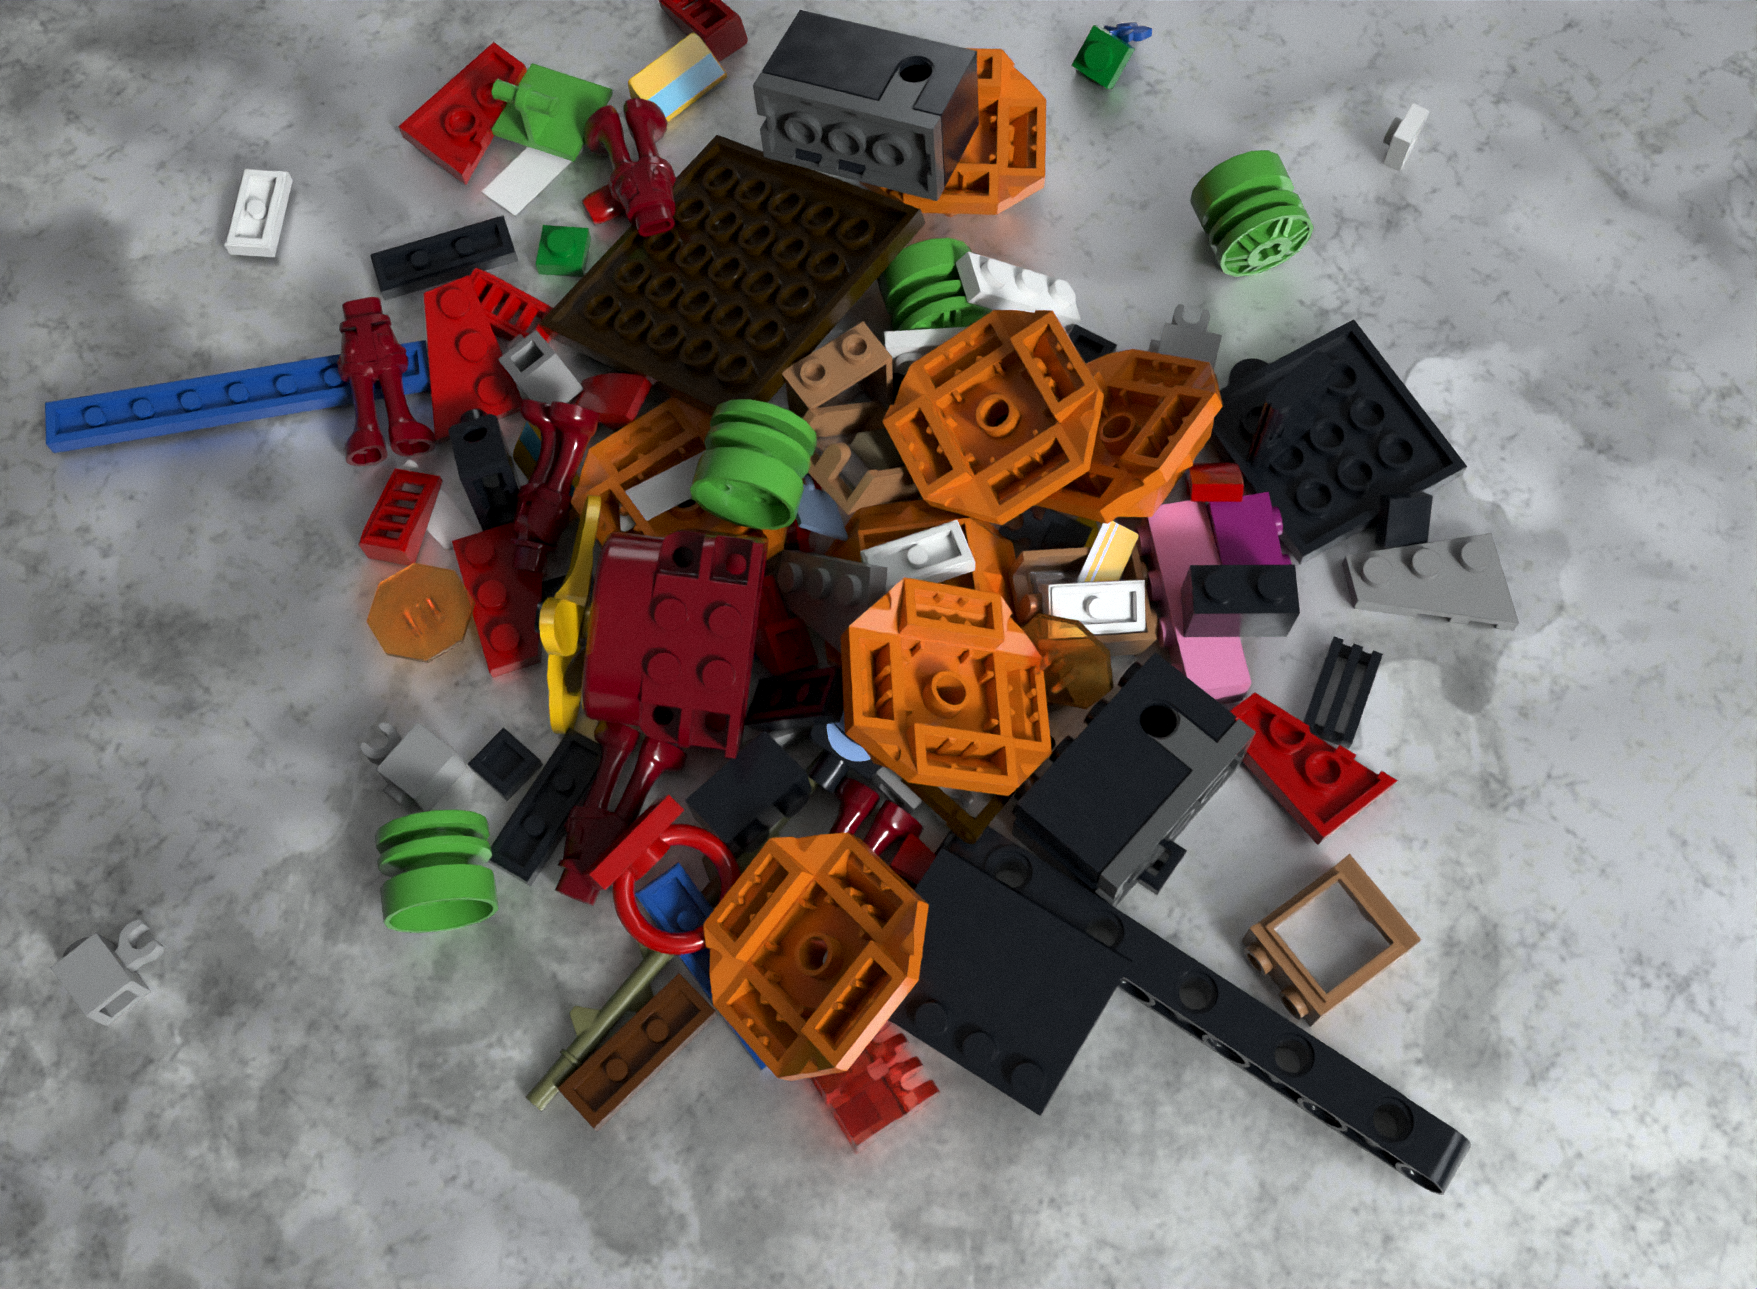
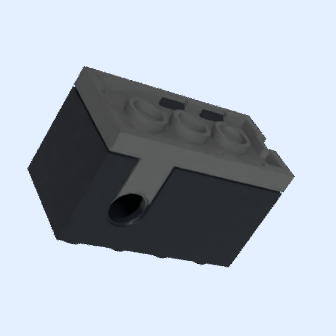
(868, 104)
(1130, 779)

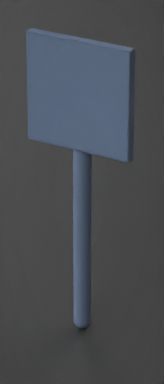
(819, 512)

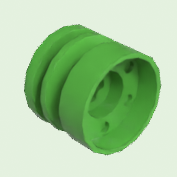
(1251, 213)
(925, 287)
(754, 464)
(436, 871)

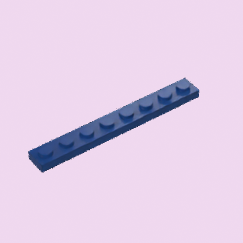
(213, 401)

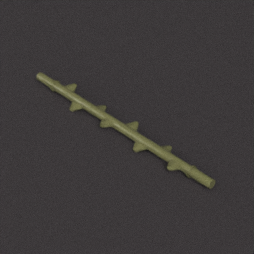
(634, 993)

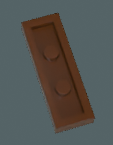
(637, 1052)

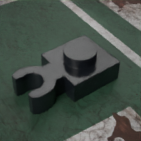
(1051, 532)

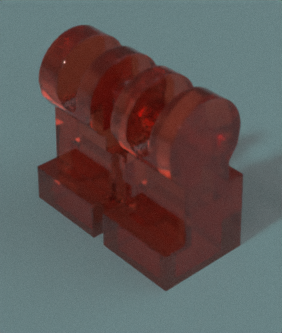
(872, 1107)

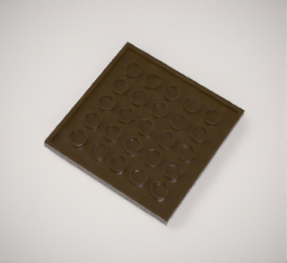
(740, 283)

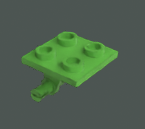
(548, 110)

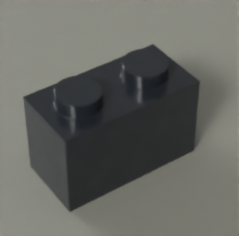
(1239, 600)
(750, 795)

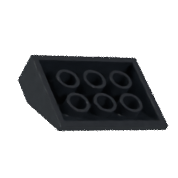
(1005, 982)

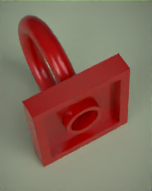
(638, 852)

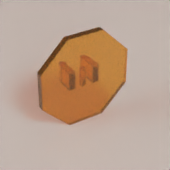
(420, 612)
(1072, 660)

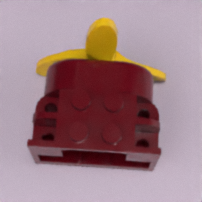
(662, 635)

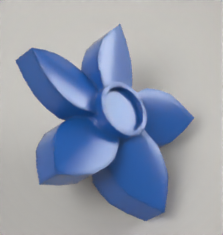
(1130, 31)

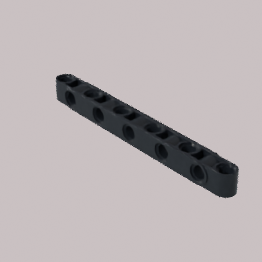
(1239, 1024)

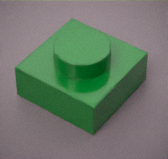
(1103, 57)
(563, 251)

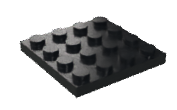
(1362, 445)

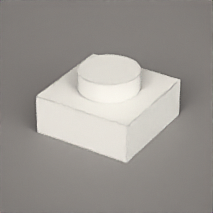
(1404, 135)

